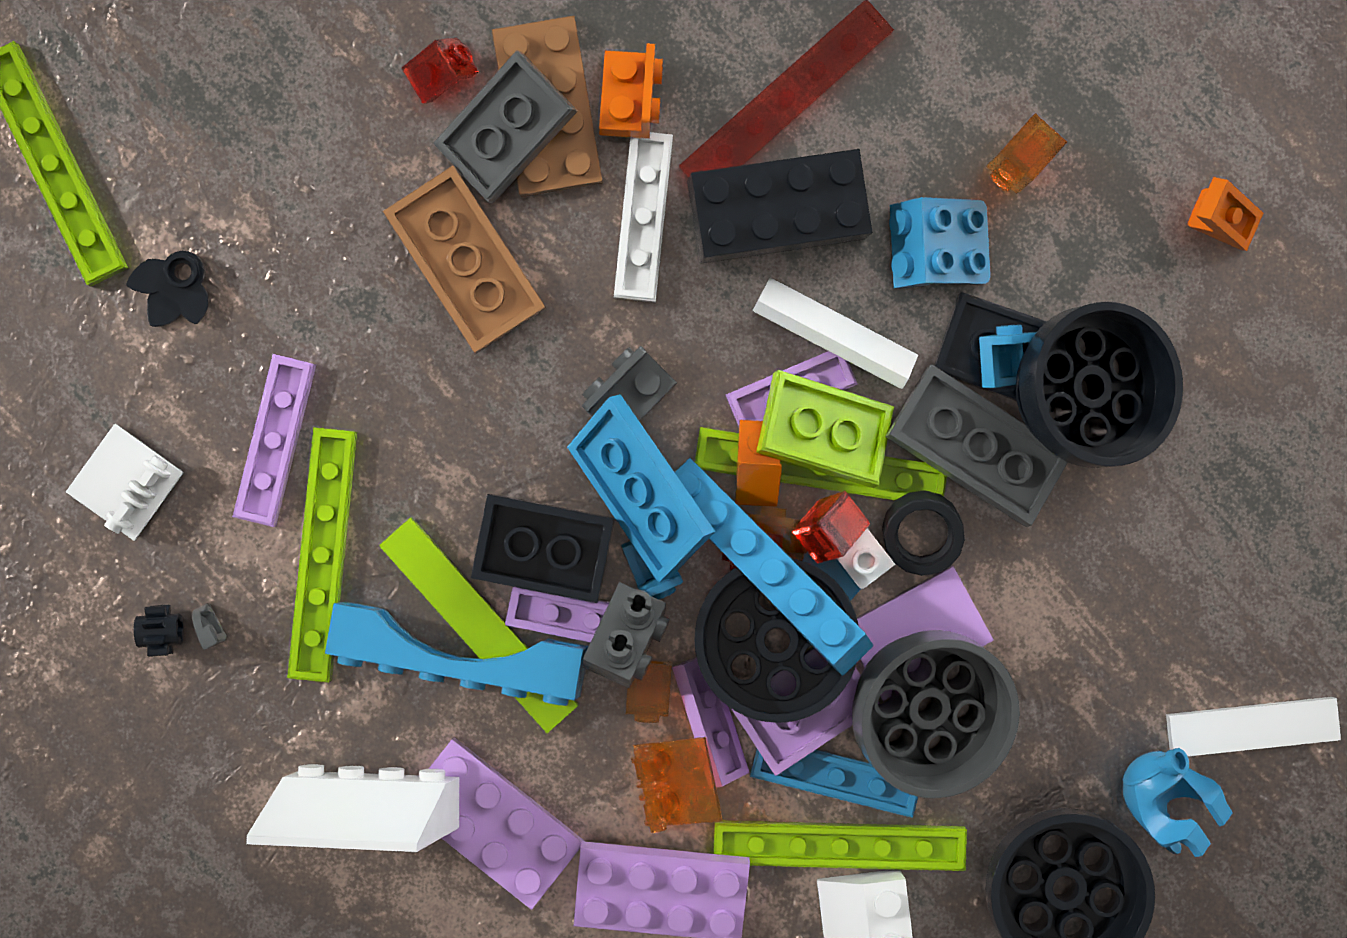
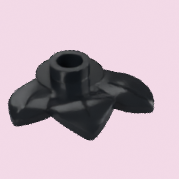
(168, 294)

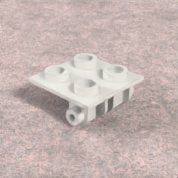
(124, 482)

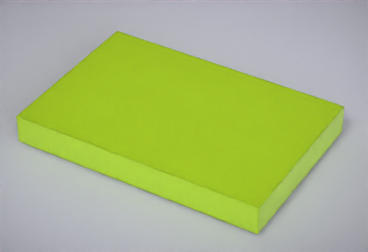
(825, 429)

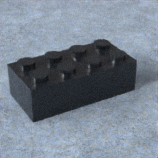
(779, 206)

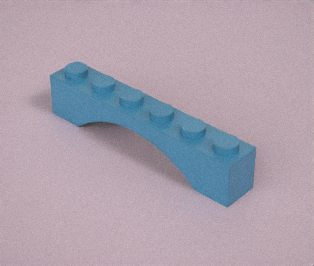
(776, 573)
(374, 636)

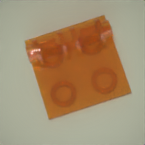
(676, 783)

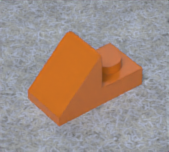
(1225, 214)
(756, 474)

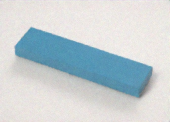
(840, 779)

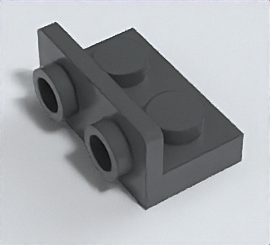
(636, 378)

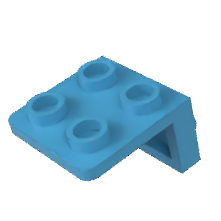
(939, 242)

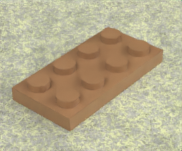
(572, 154)
(464, 259)

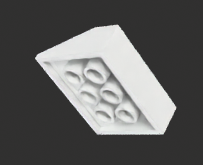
(359, 809)

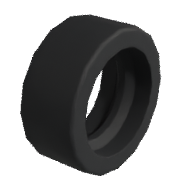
(938, 560)

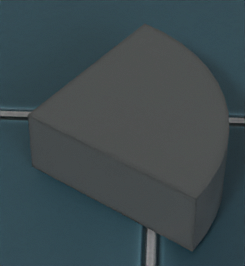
(207, 627)

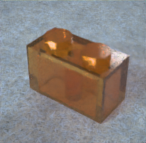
(1025, 155)

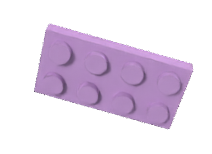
(505, 828)
(661, 891)

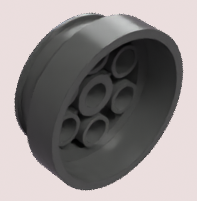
(969, 745)

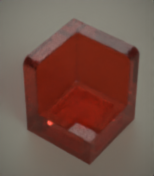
(831, 527)

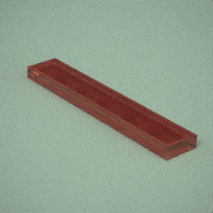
(792, 91)

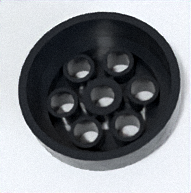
(1146, 385)
(755, 696)
(1119, 868)

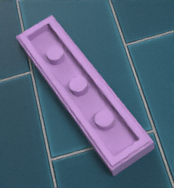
(274, 440)

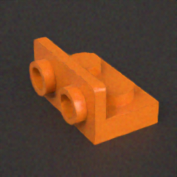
(628, 93)

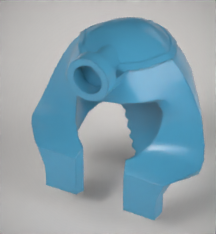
(1156, 780)

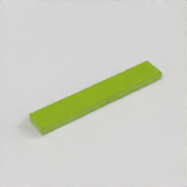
(56, 170)
(719, 450)
(321, 552)
(464, 608)
(843, 845)

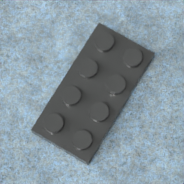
(977, 445)

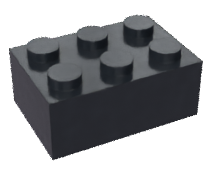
(542, 548)

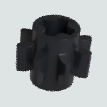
(158, 630)

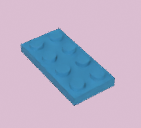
(640, 488)

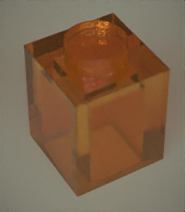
(651, 696)

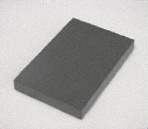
(505, 127)

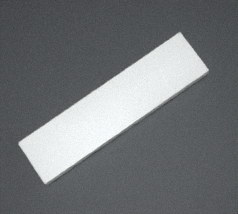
(643, 218)
(836, 333)
(1254, 726)

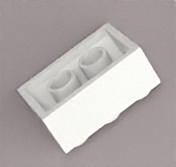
(865, 905)

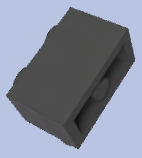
(625, 636)

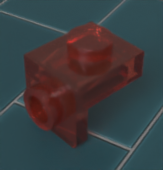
(439, 68)

